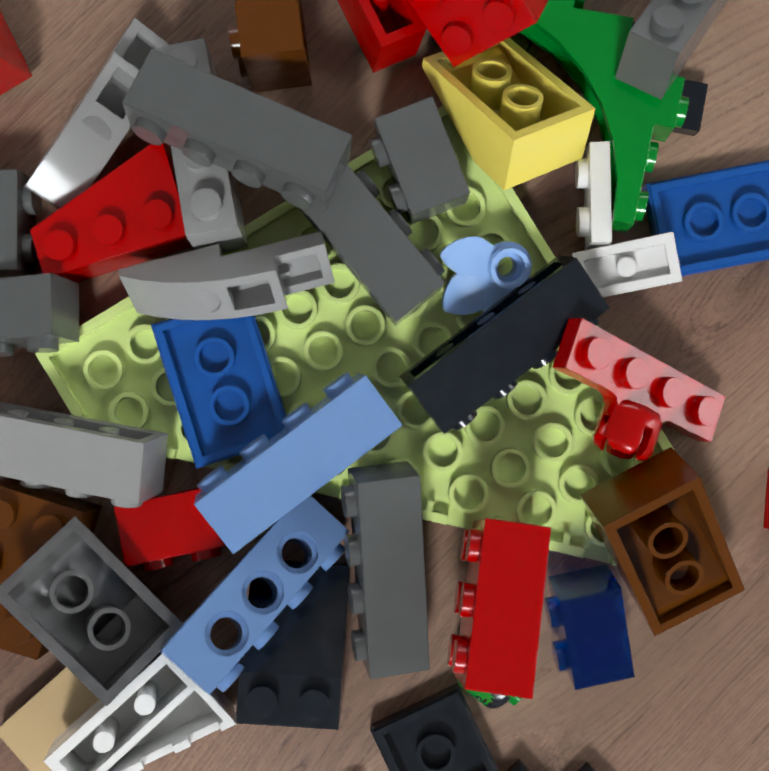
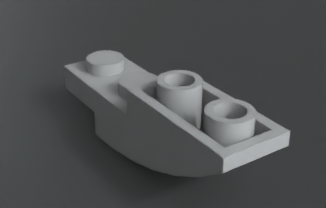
(95, 123)
(230, 286)

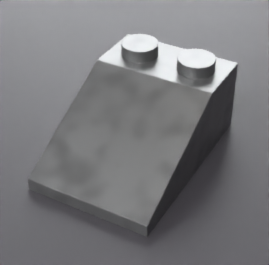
(89, 610)

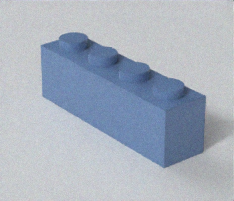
(295, 461)

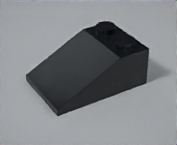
(301, 668)

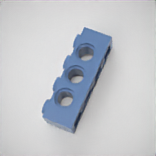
(191, 644)

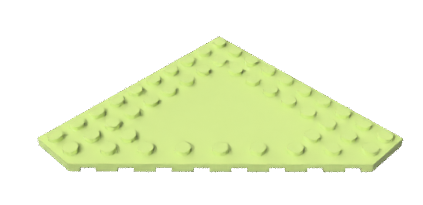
(513, 463)

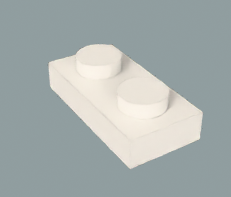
(594, 175)
(632, 264)

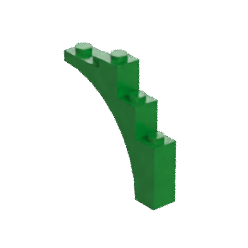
(589, 51)

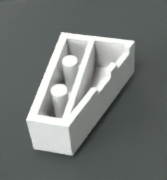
(146, 721)

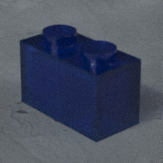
(590, 627)

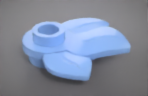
(476, 276)

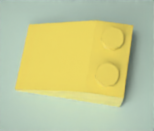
(511, 112)

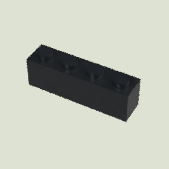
(503, 343)

